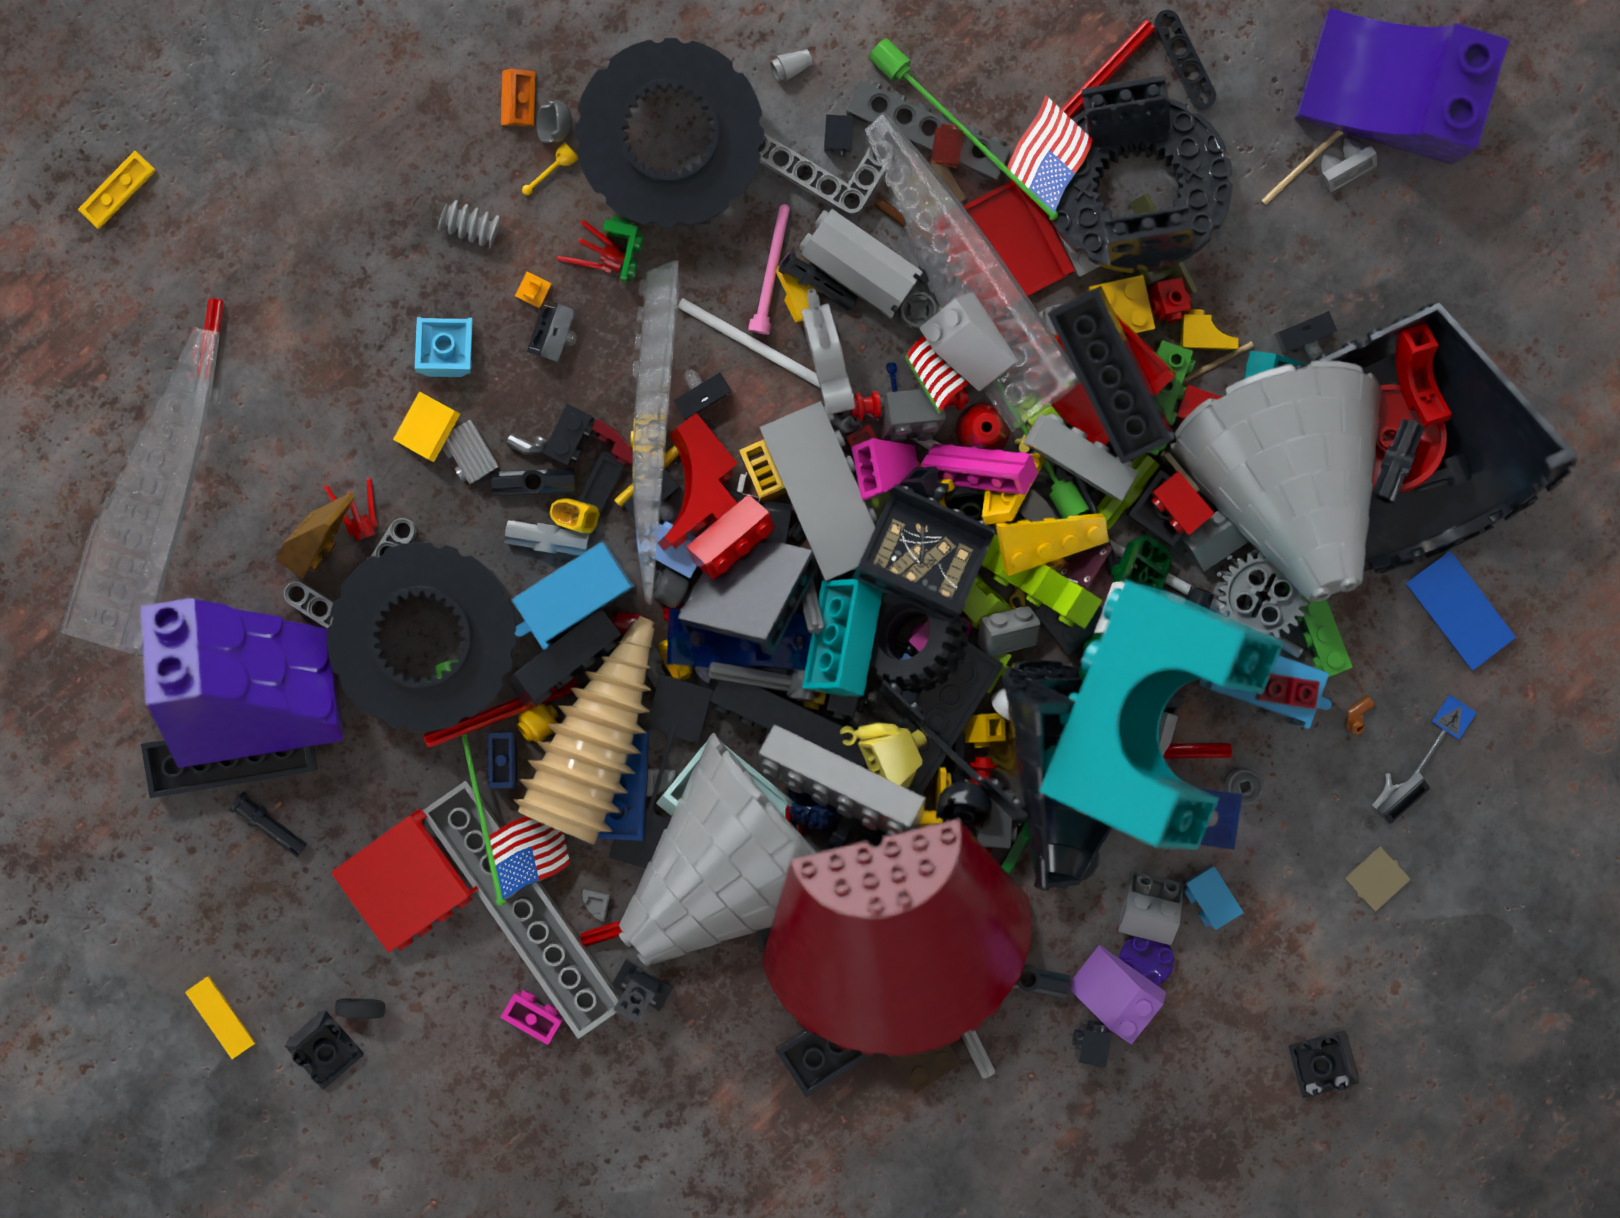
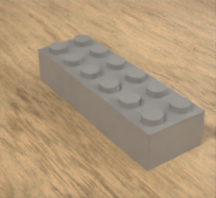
(839, 783)

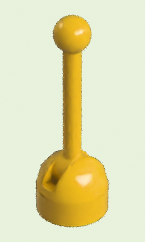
(564, 156)

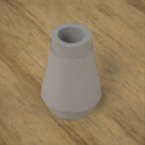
(790, 64)

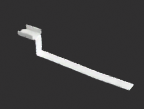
(741, 485)

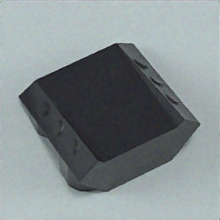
(323, 1049)
(1324, 1064)

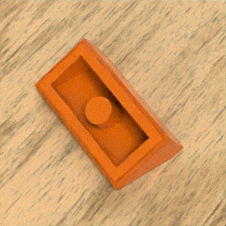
(518, 97)

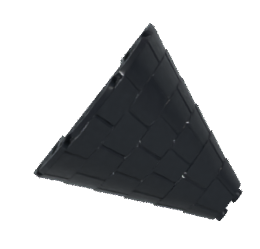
(1060, 835)

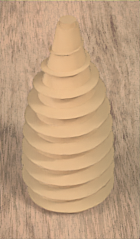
(592, 743)

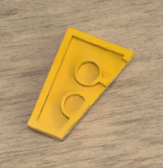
(1002, 505)

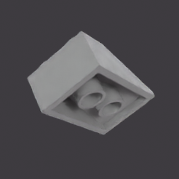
(969, 341)

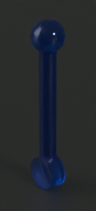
(891, 369)

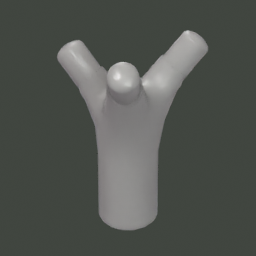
(1388, 790)

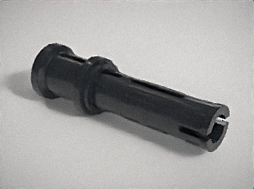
(808, 275)
(257, 816)

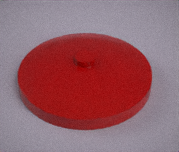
(1429, 450)

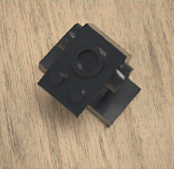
(640, 990)

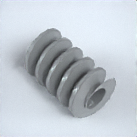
(469, 224)

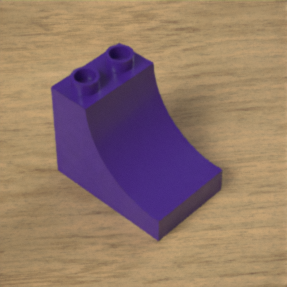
(1403, 84)

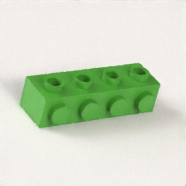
(1181, 362)
(1322, 636)

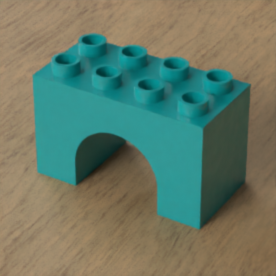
(1111, 746)

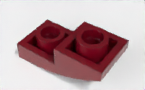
(622, 447)
(1290, 691)

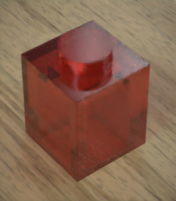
(946, 145)

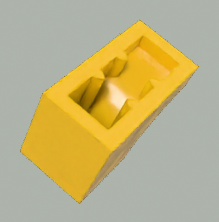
(1201, 334)

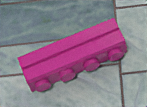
(983, 468)

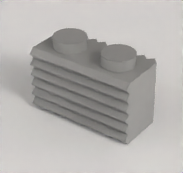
(470, 453)
(1008, 631)

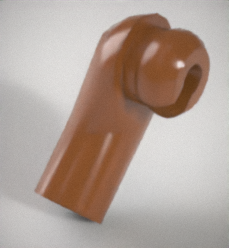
(1355, 713)

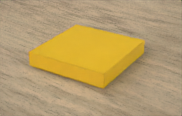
(426, 426)

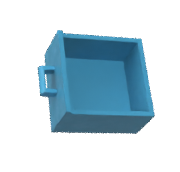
(571, 594)
(1286, 667)

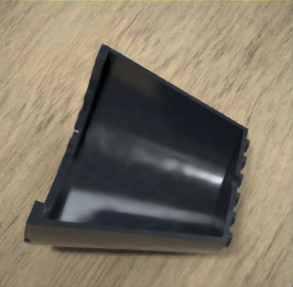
(1502, 435)

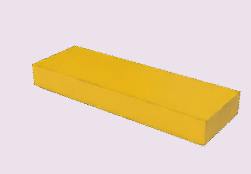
(117, 190)
(220, 1017)

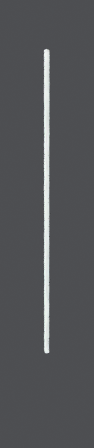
(811, 377)

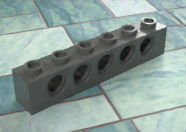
(870, 91)

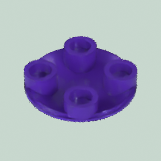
(1148, 958)

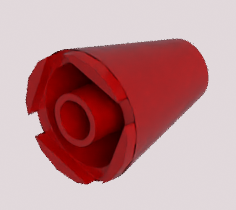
(970, 432)

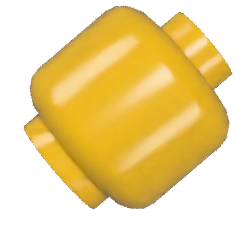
(534, 722)

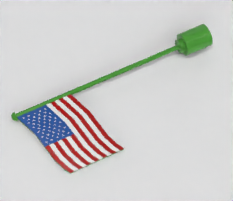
(1045, 154)
(943, 382)
(521, 849)

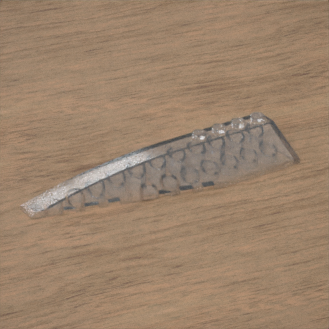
(652, 408)

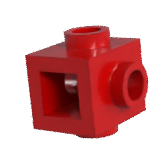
(1169, 300)

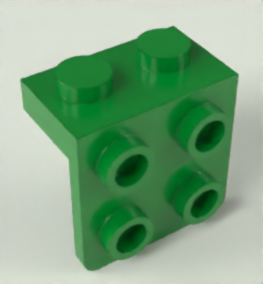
(621, 228)

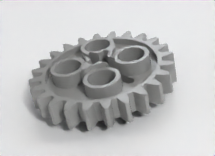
(1241, 584)

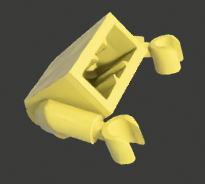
(889, 750)

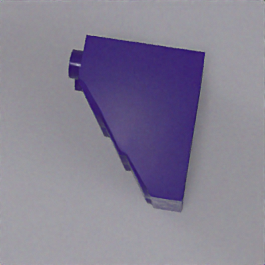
(236, 682)

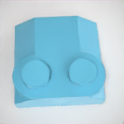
(443, 347)

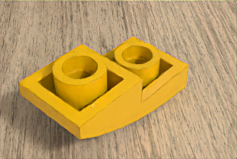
(796, 295)

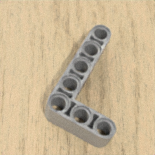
(820, 176)
(312, 596)

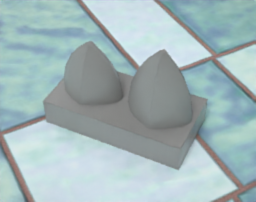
(1357, 162)

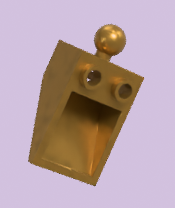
(314, 537)

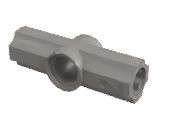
(546, 538)

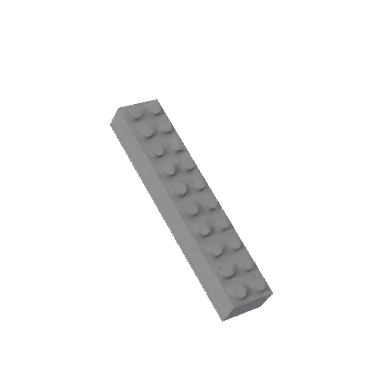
(527, 918)

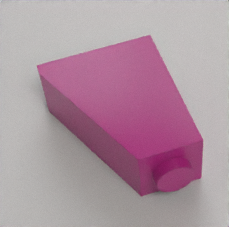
(882, 465)

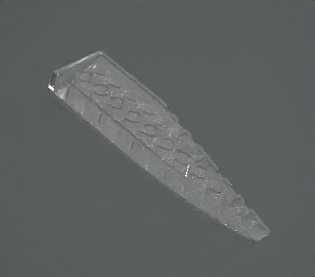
(964, 262)
(142, 518)

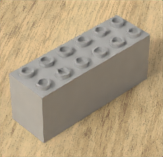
(821, 487)

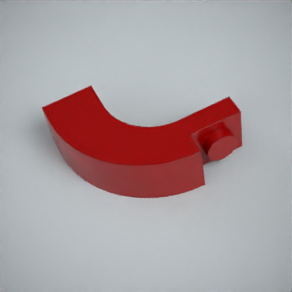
(1415, 374)

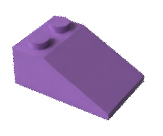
(1117, 994)

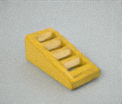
(769, 493)

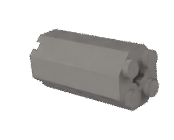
(859, 262)

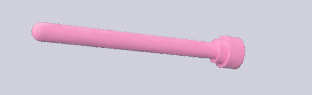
(760, 321)

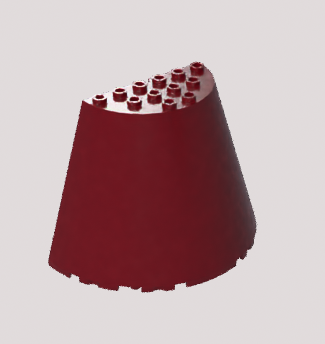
(898, 941)

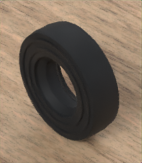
(360, 1008)

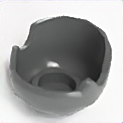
(554, 122)

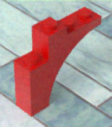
(705, 470)

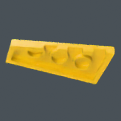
(1039, 542)

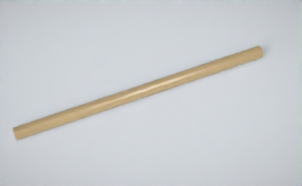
(1301, 167)
(1218, 362)

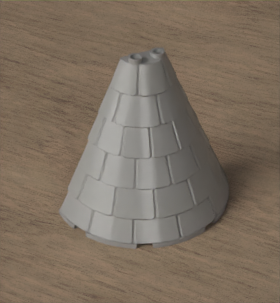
(1292, 467)
(714, 864)

